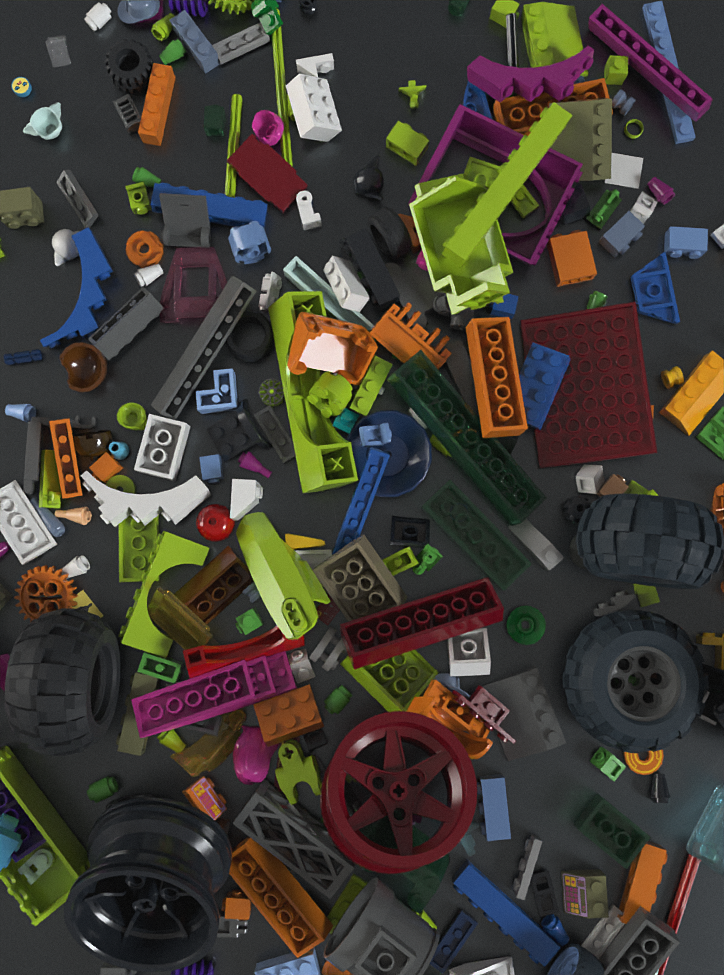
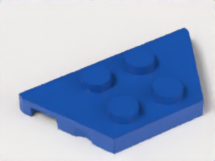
(655, 291)

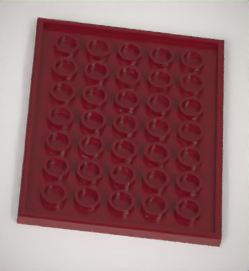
(604, 394)

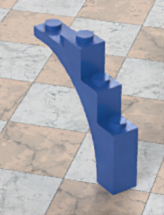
(94, 267)

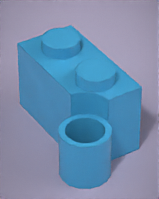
(9, 839)

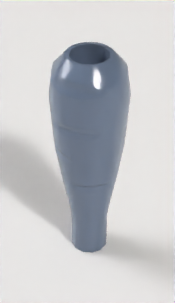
(52, 523)

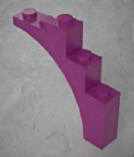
(529, 83)

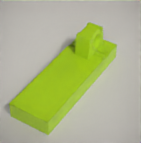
(49, 481)

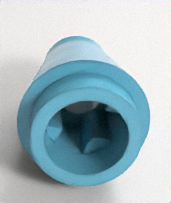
(122, 452)

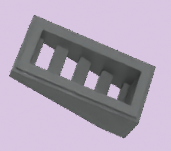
(133, 125)

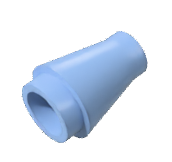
(21, 411)

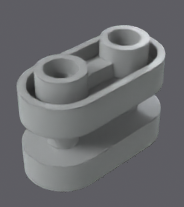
(331, 660)

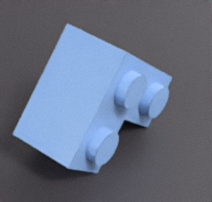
(221, 398)

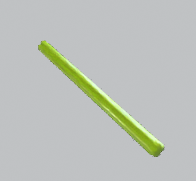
(281, 93)

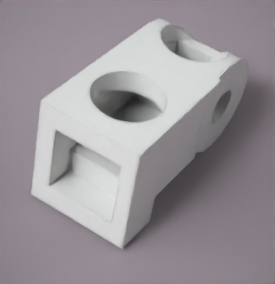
(305, 208)

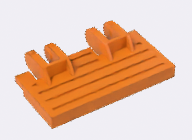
(406, 342)

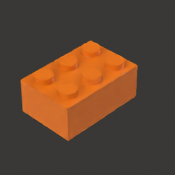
(288, 715)

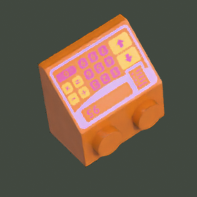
(204, 798)

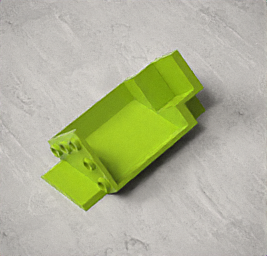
(436, 214)

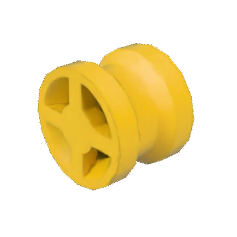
(672, 377)

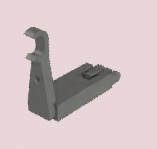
(35, 445)

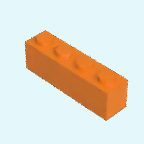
(156, 104)
(65, 458)
(642, 880)

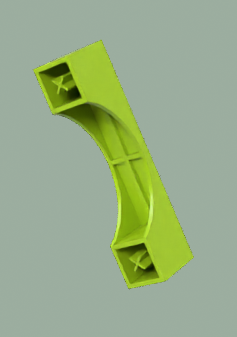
(321, 453)

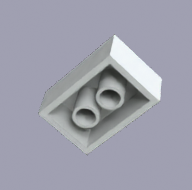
(313, 108)
(162, 447)

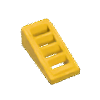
(302, 542)

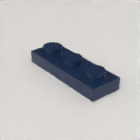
(453, 940)

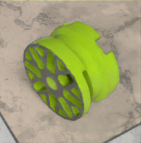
(271, 392)

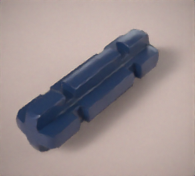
(21, 357)

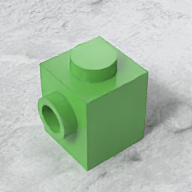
(249, 621)

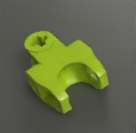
(297, 769)

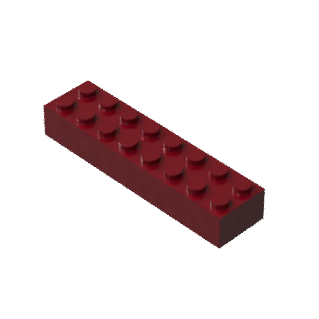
(421, 622)

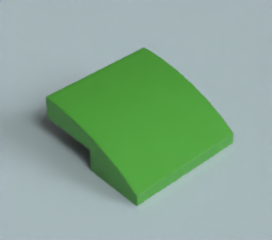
(713, 433)

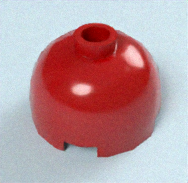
(215, 514)

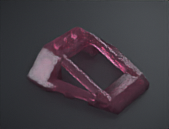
(190, 307)

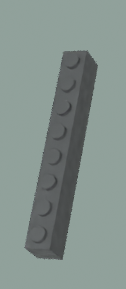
(203, 348)

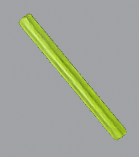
(233, 144)

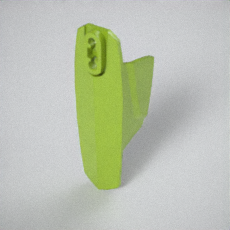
(280, 576)

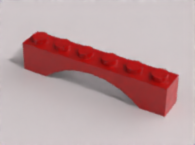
(210, 658)

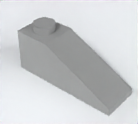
(536, 544)

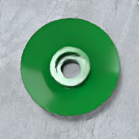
(535, 628)

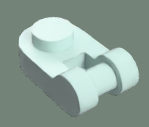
(42, 860)

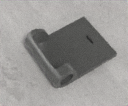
(185, 220)

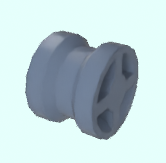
(252, 592)

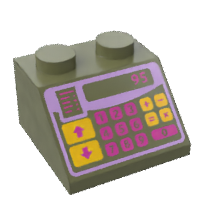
(585, 893)

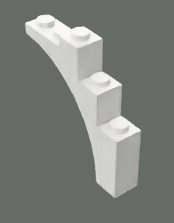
(172, 504)

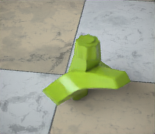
(412, 91)

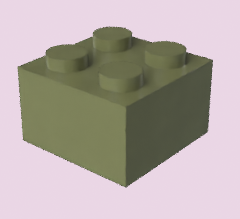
(20, 208)

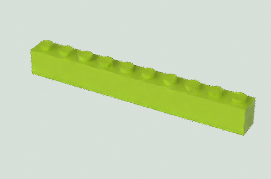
(506, 185)

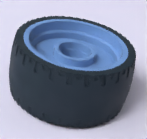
(575, 961)

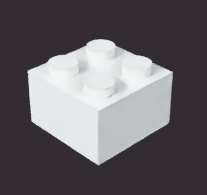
(469, 653)

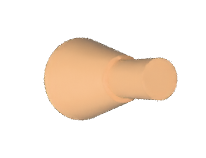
(79, 515)

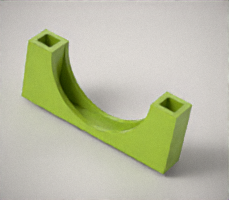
(139, 629)

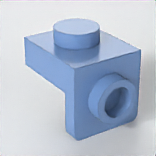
(375, 435)

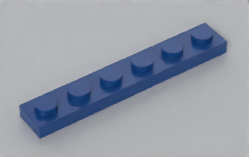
(362, 498)

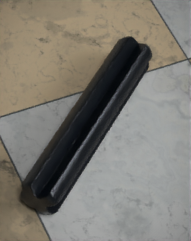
(512, 40)

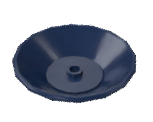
(408, 449)

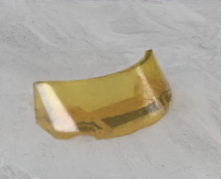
(212, 750)

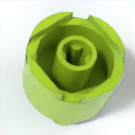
(330, 394)

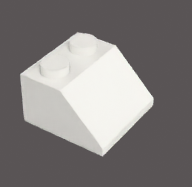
(244, 497)

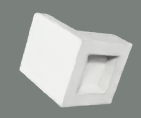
(590, 478)

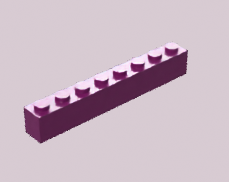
(650, 63)

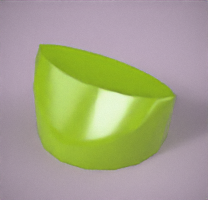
(132, 416)

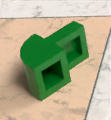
(267, 14)

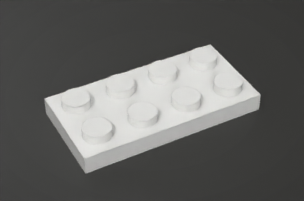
(22, 524)

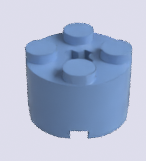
(249, 243)

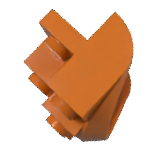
(441, 706)

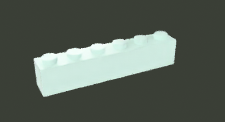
(308, 280)

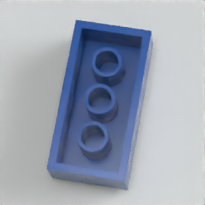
(540, 382)

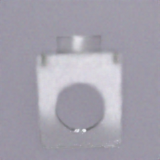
(58, 51)

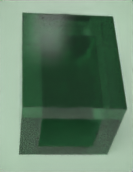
(214, 120)

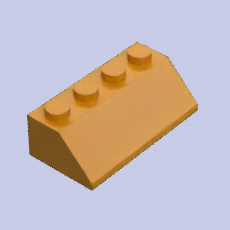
(696, 394)

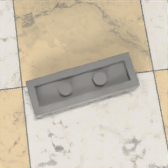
(241, 43)
(527, 866)

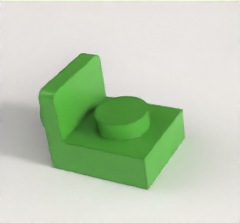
(607, 763)

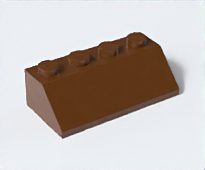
(216, 585)

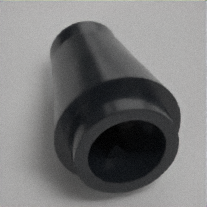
(660, 790)

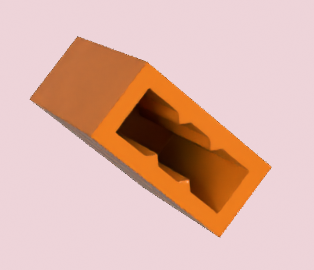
(571, 258)

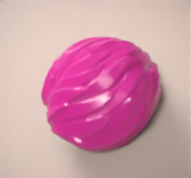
(267, 127)

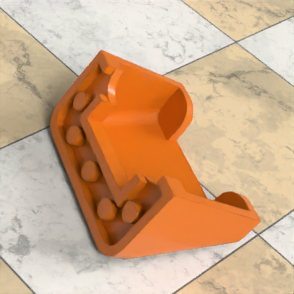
(331, 347)

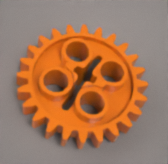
(44, 578)

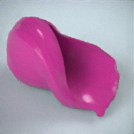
(252, 756)

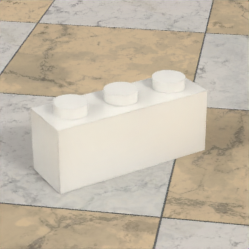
(346, 284)

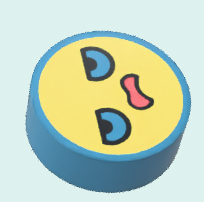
(21, 87)

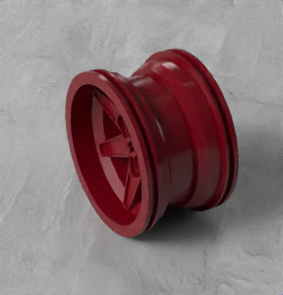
(445, 756)

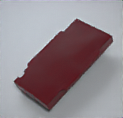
(267, 173)

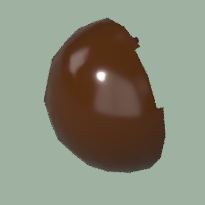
(84, 366)

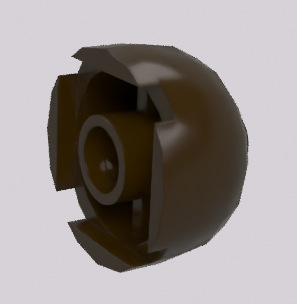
(93, 443)

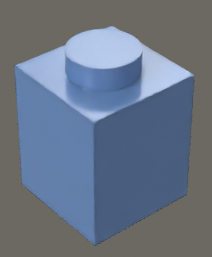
(211, 468)

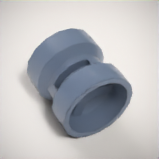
(622, 102)

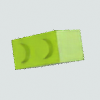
(407, 142)

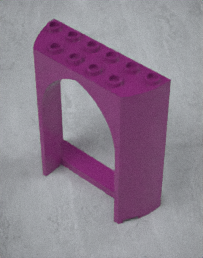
(551, 176)

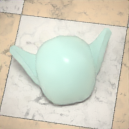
(45, 122)

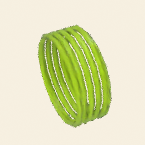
(633, 121)

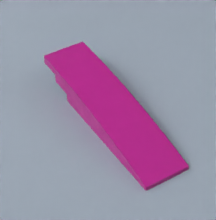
(213, 694)

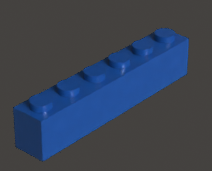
(221, 208)
(505, 912)

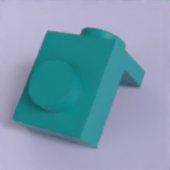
(346, 420)

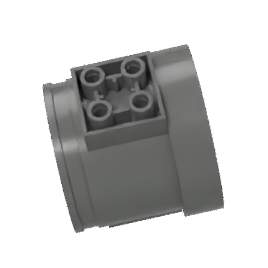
(381, 936)

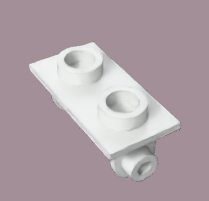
(272, 285)

